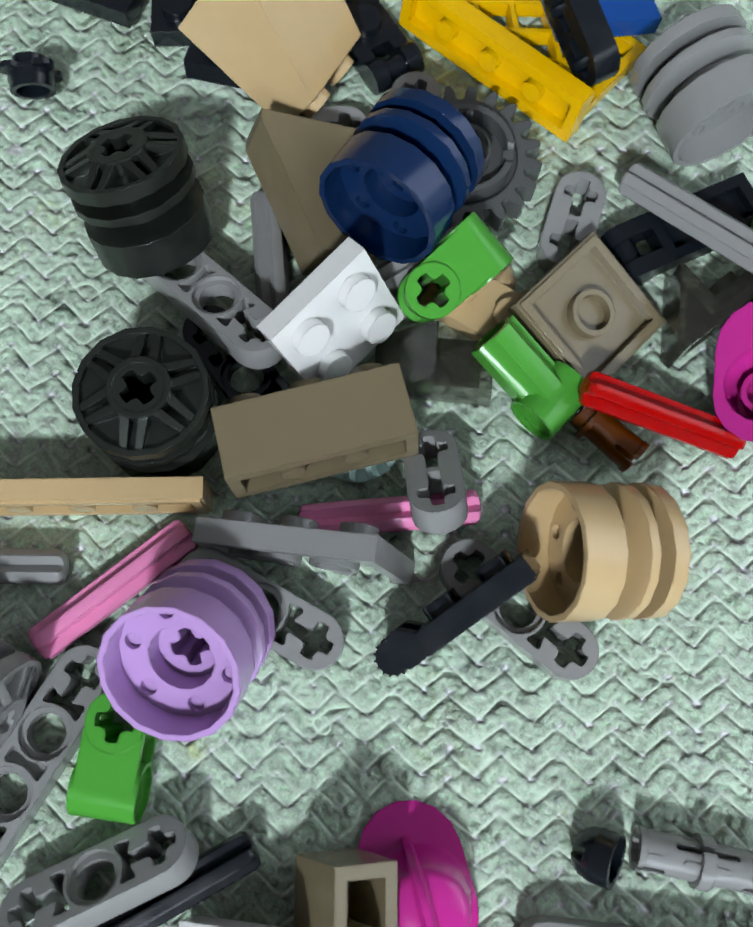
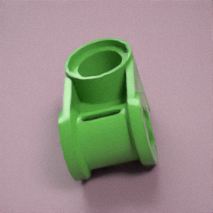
(457, 266)
(111, 769)

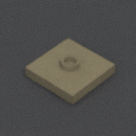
(588, 310)

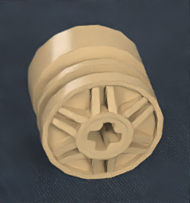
(604, 551)

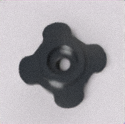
(31, 75)

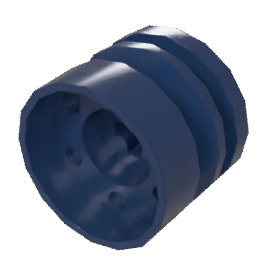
(403, 175)

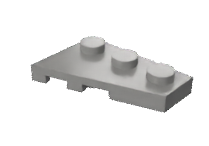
(339, 551)

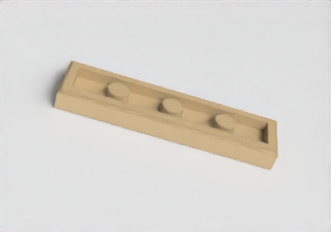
(105, 496)

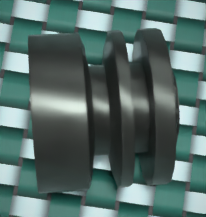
(138, 196)
(156, 439)

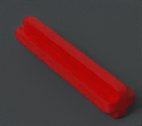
(657, 414)

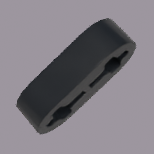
(584, 39)

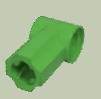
(540, 387)

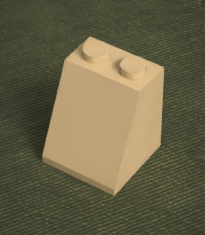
(277, 47)

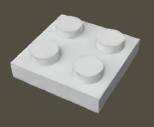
(333, 315)

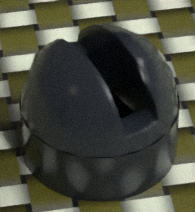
(601, 857)

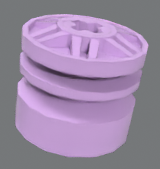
(187, 650)

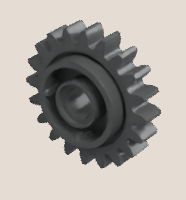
(508, 158)

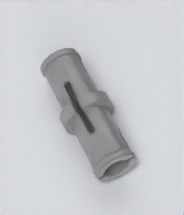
(691, 859)

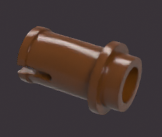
(609, 436)

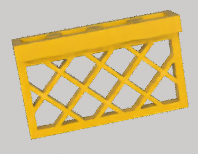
(507, 62)

